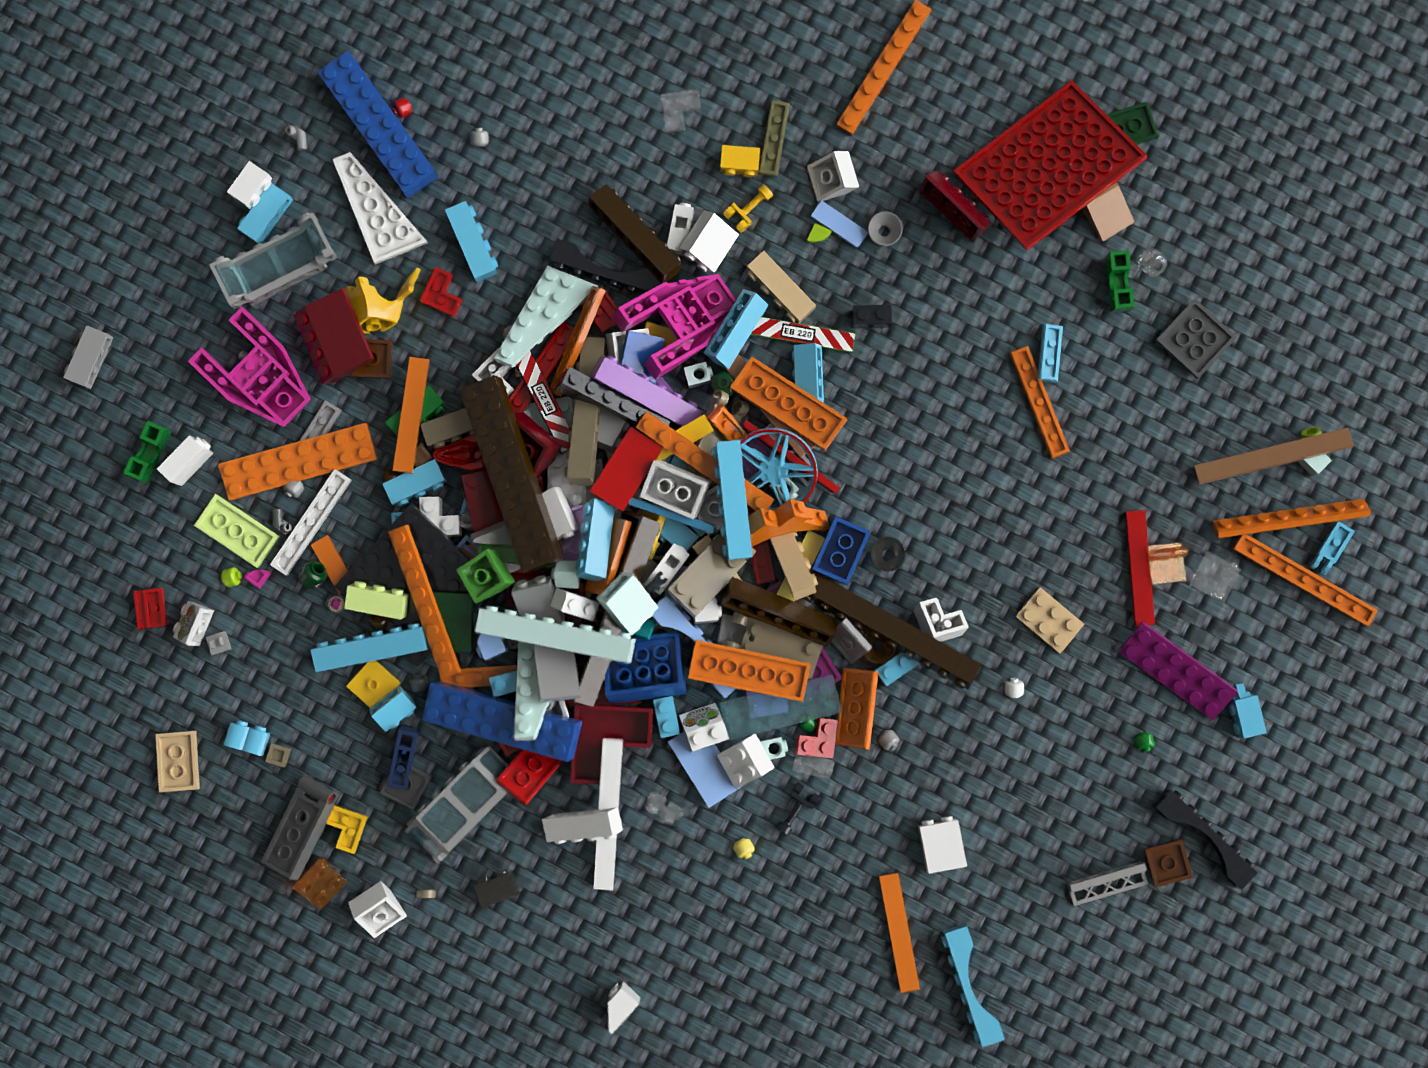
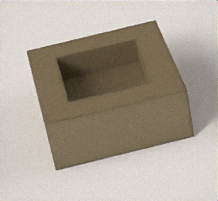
(278, 755)

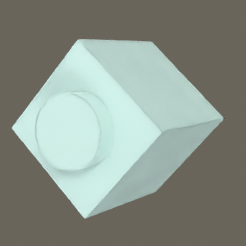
(1315, 464)
(565, 574)

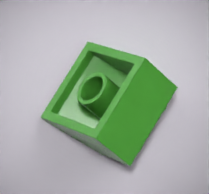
(485, 575)

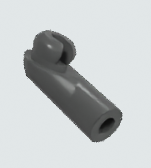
(279, 523)

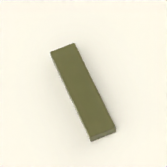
(774, 138)

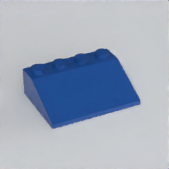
(653, 671)

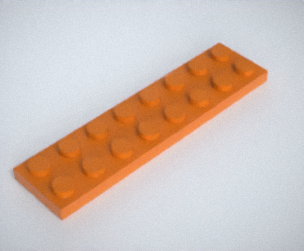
(297, 461)

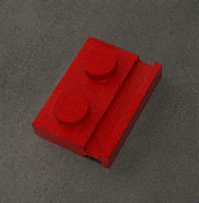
(603, 318)
(150, 608)

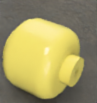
(743, 848)

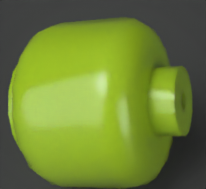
(231, 577)

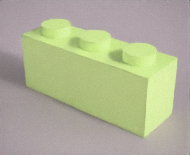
(376, 600)

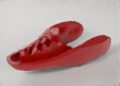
(459, 454)

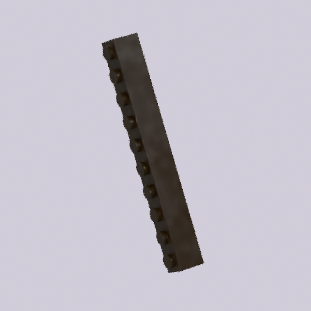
(894, 632)

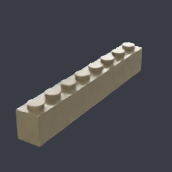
(585, 421)

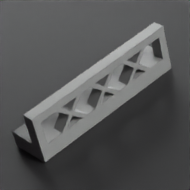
(1107, 877)

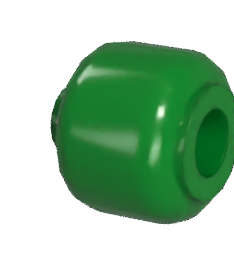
(808, 726)
(1144, 741)

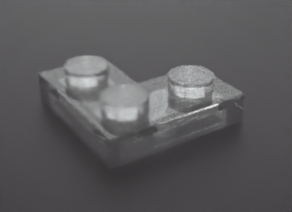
(675, 104)

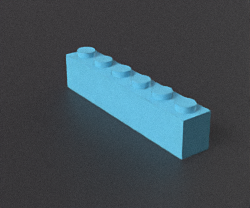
(733, 500)
(369, 648)

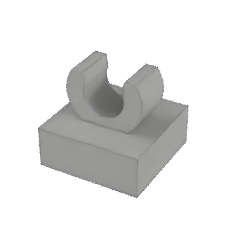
(218, 643)

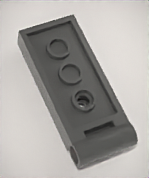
(300, 828)

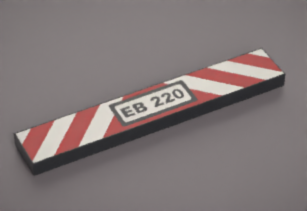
(544, 400)

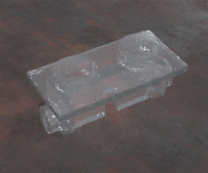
(813, 766)
(669, 814)

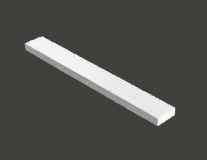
(608, 799)

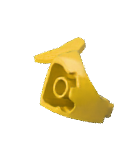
(372, 309)

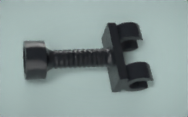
(785, 826)

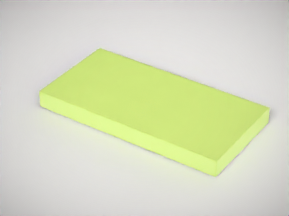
(236, 531)

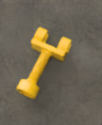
(764, 193)

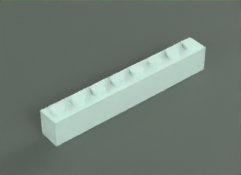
(555, 635)

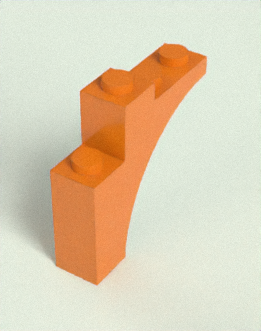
(787, 518)

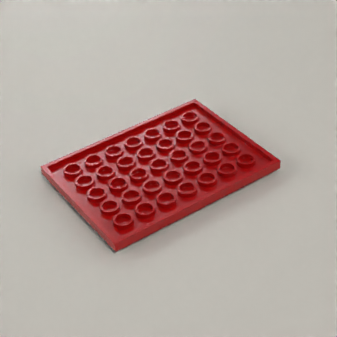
(1049, 165)

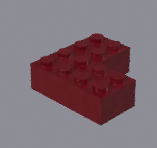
(607, 721)

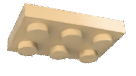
(1049, 620)
(177, 761)

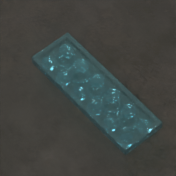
(767, 712)

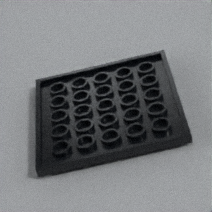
(382, 567)

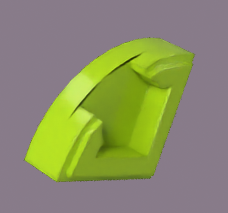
(818, 234)

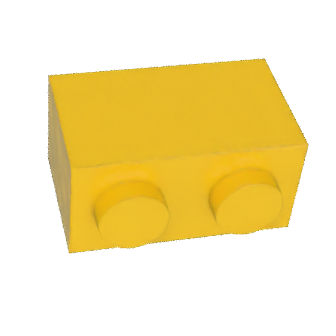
(739, 160)

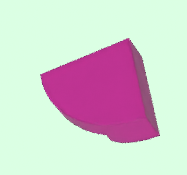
(258, 577)

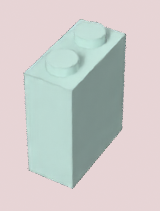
(627, 603)

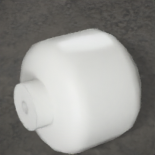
(1014, 688)

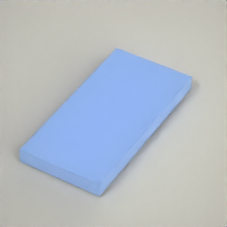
(703, 769)

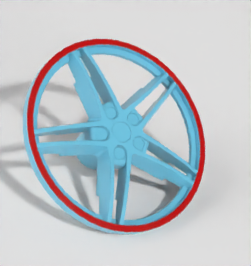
(775, 469)

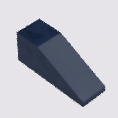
(403, 757)

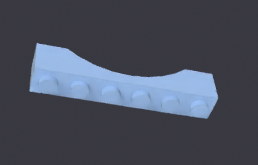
(669, 616)

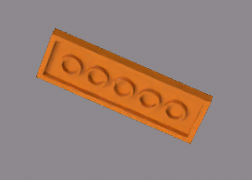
(788, 403)
(749, 670)

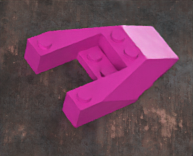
(690, 310)
(263, 380)

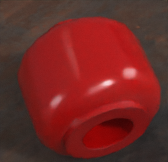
(401, 107)

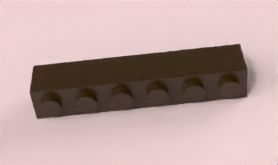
(635, 234)
(779, 611)

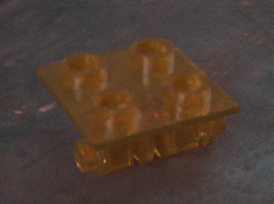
(1167, 563)
(320, 883)

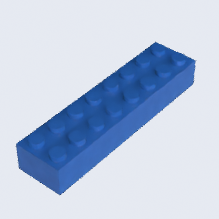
(378, 124)
(495, 720)

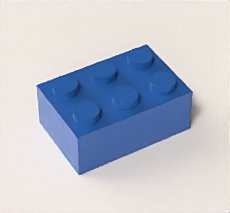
(841, 551)

